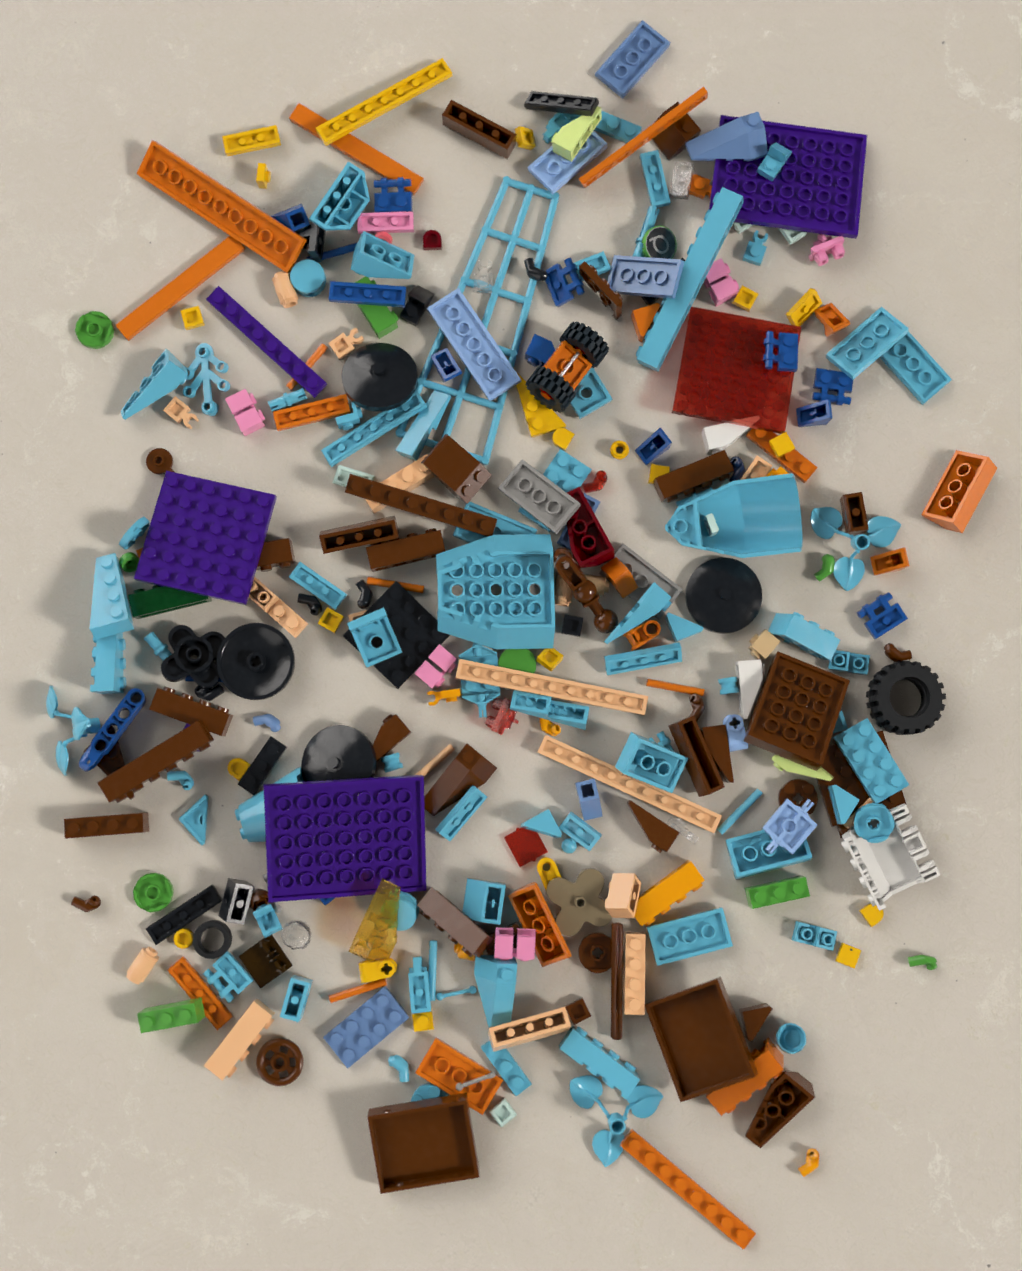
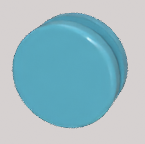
(308, 278)
(407, 911)

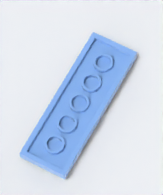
(474, 344)

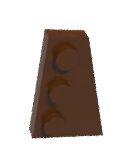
(602, 286)

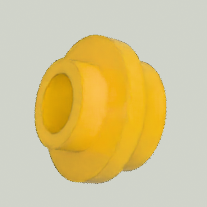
(619, 444)

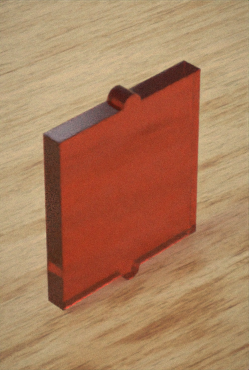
(525, 845)

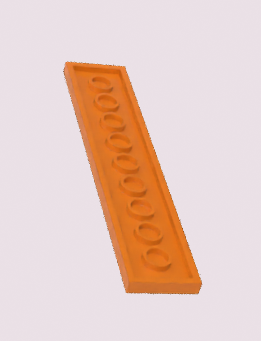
(221, 206)

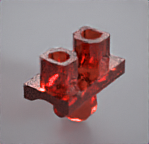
(504, 717)

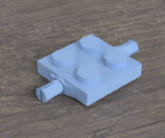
(789, 826)

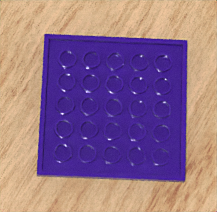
(205, 537)

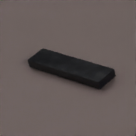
(561, 103)
(184, 914)

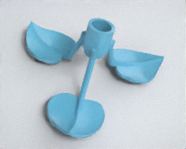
(880, 534)
(81, 728)
(642, 1102)

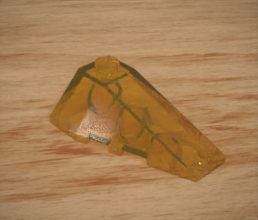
(379, 926)

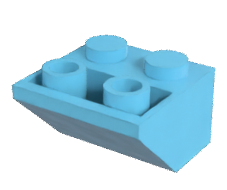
(484, 900)

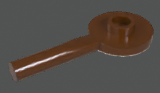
(159, 461)

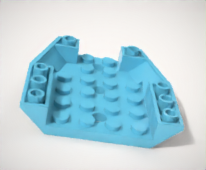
(504, 620)

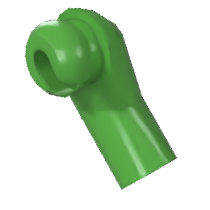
(827, 567)
(923, 959)

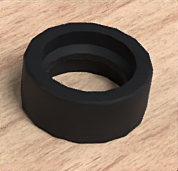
(198, 944)

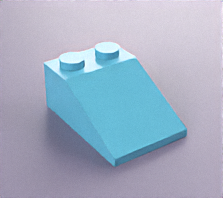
(381, 259)
(651, 762)

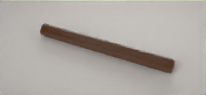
(616, 981)

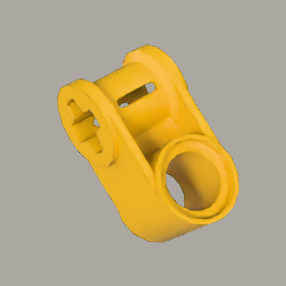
(373, 969)

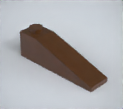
(464, 771)
(780, 1105)

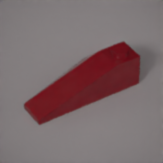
(586, 535)

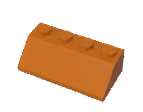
(959, 490)
(535, 914)

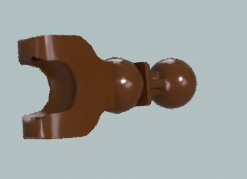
(584, 590)

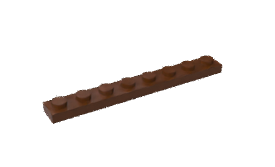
(420, 505)

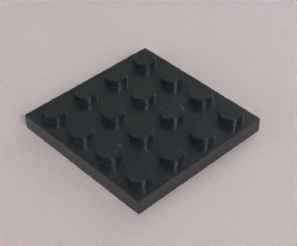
(413, 629)

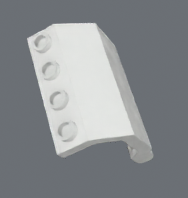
(892, 863)

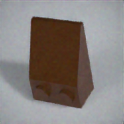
(456, 469)

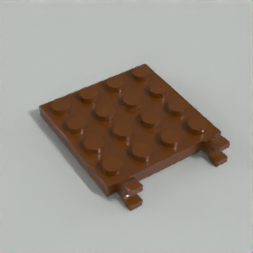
(845, 778)

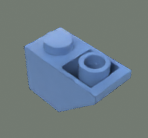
(589, 799)

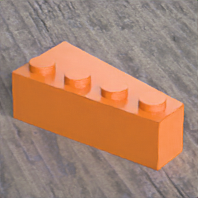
(769, 1065)

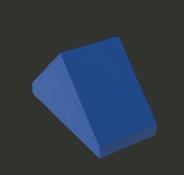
(445, 365)
(814, 414)
(654, 446)

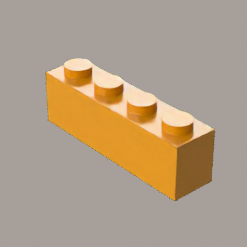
(666, 892)

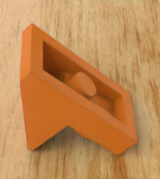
(831, 319)

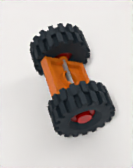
(567, 366)

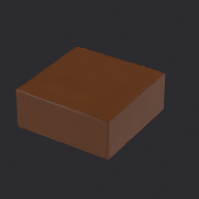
(578, 1011)

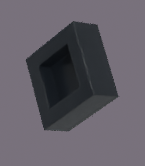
(572, 625)

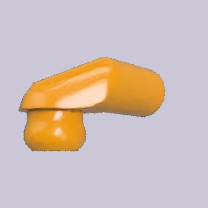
(549, 727)
(812, 1162)

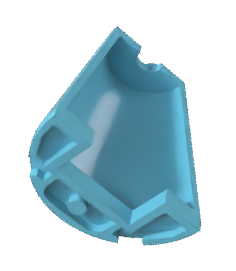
(252, 812)

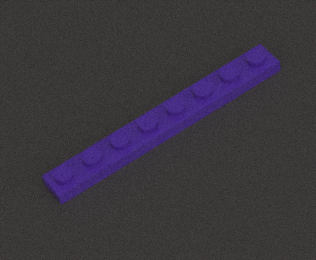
(266, 341)

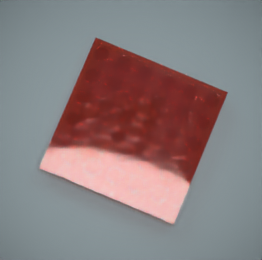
(726, 375)

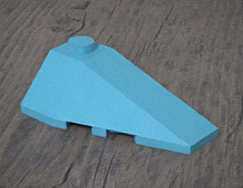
(648, 605)
(496, 987)

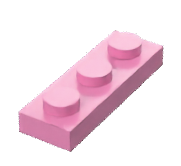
(386, 221)

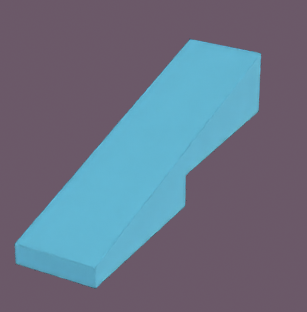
(427, 419)
(548, 709)

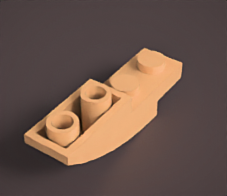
(276, 608)

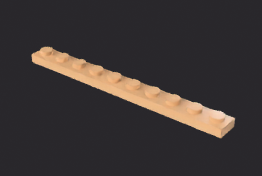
(551, 687)
(613, 777)

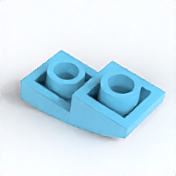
(849, 662)
(814, 935)

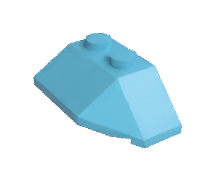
(343, 200)

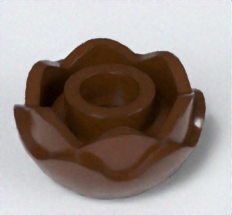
(258, 898)

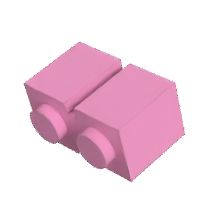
(722, 285)
(245, 412)
(443, 660)
(525, 944)

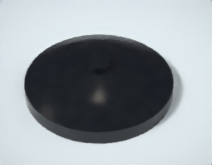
(379, 377)
(723, 595)
(255, 661)
(338, 755)

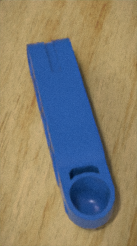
(114, 720)

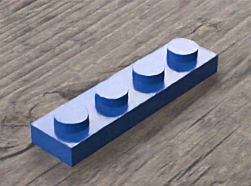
(367, 294)

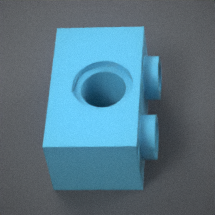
(296, 998)

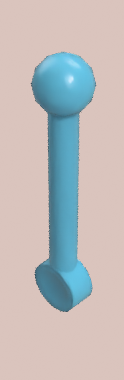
(472, 989)

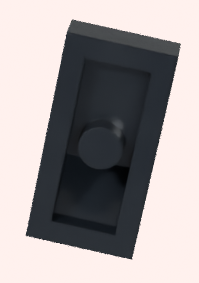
(315, 241)
(416, 305)

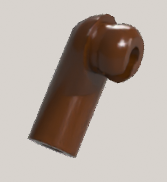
(895, 655)
(697, 705)
(86, 905)

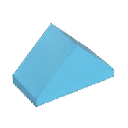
(681, 628)
(842, 803)
(544, 824)

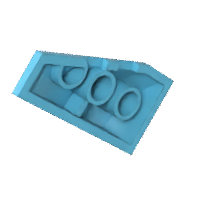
(165, 377)

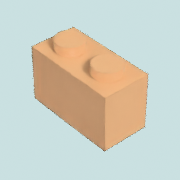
(623, 895)

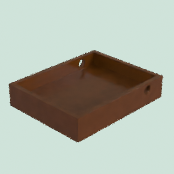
(797, 711)
(701, 1039)
(423, 1143)

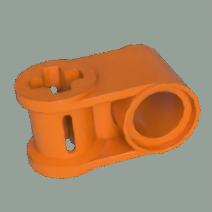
(641, 634)

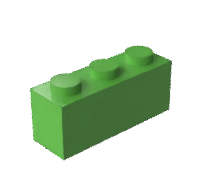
(379, 317)
(777, 892)
(171, 1015)

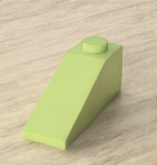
(575, 134)
(790, 766)

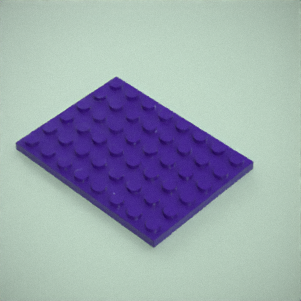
(813, 190)
(344, 837)

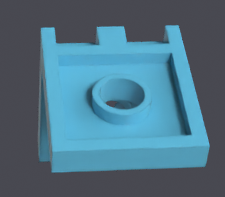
(370, 626)

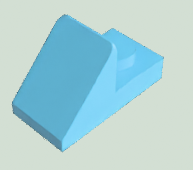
(773, 161)

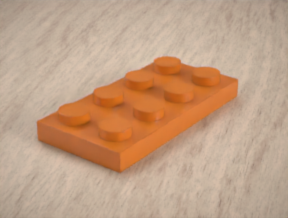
(447, 1067)

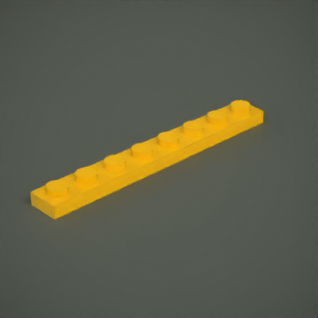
(383, 102)

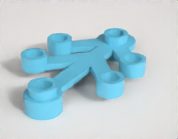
(206, 376)

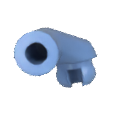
(268, 719)

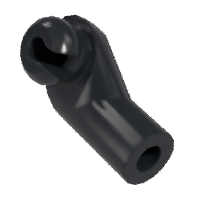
(533, 272)
(312, 602)
(209, 694)

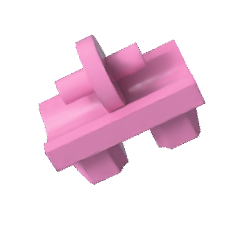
(826, 246)

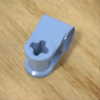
(735, 734)

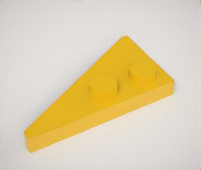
(538, 417)

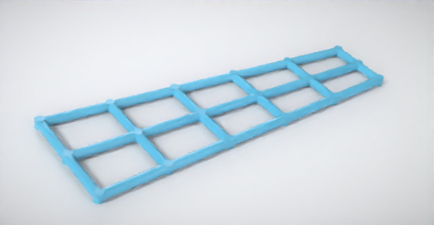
(526, 300)

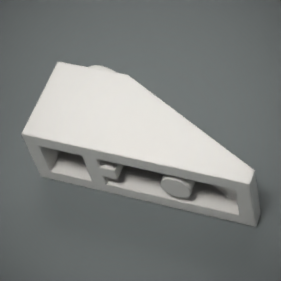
(720, 436)
(749, 678)

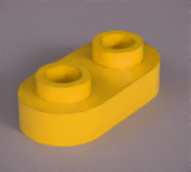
(547, 876)

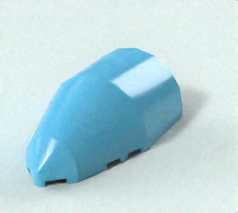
(752, 518)

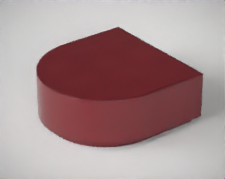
(432, 240)

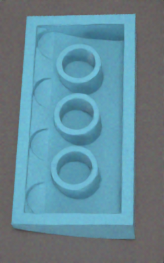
(750, 857)

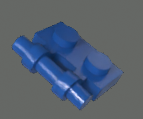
(393, 201)
(558, 284)
(787, 351)
(832, 381)
(884, 621)

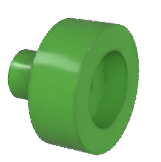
(129, 562)

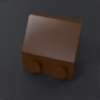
(673, 139)

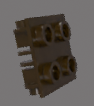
(265, 961)

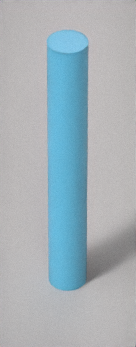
(739, 811)
(432, 968)

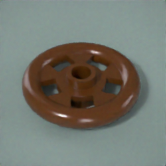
(293, 1071)

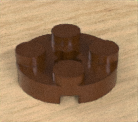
(800, 786)
(589, 944)

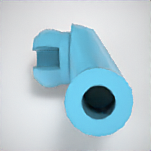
(183, 777)
(401, 1065)

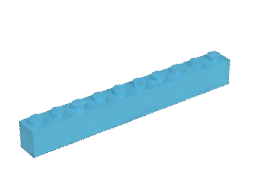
(695, 269)

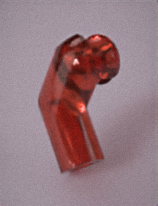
(597, 484)

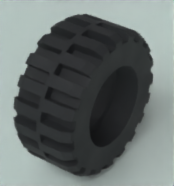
(929, 690)

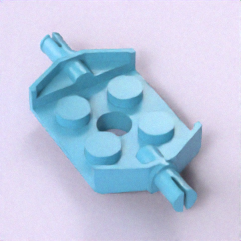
(476, 692)

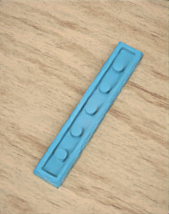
(372, 430)

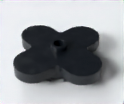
(185, 644)

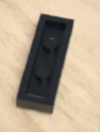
(262, 765)

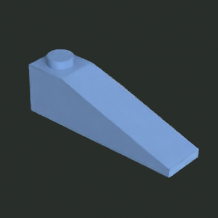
(737, 139)

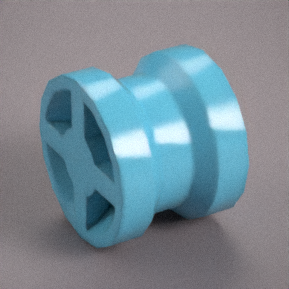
(728, 685)
(392, 762)

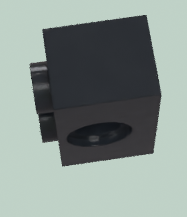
(236, 901)

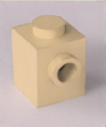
(763, 644)

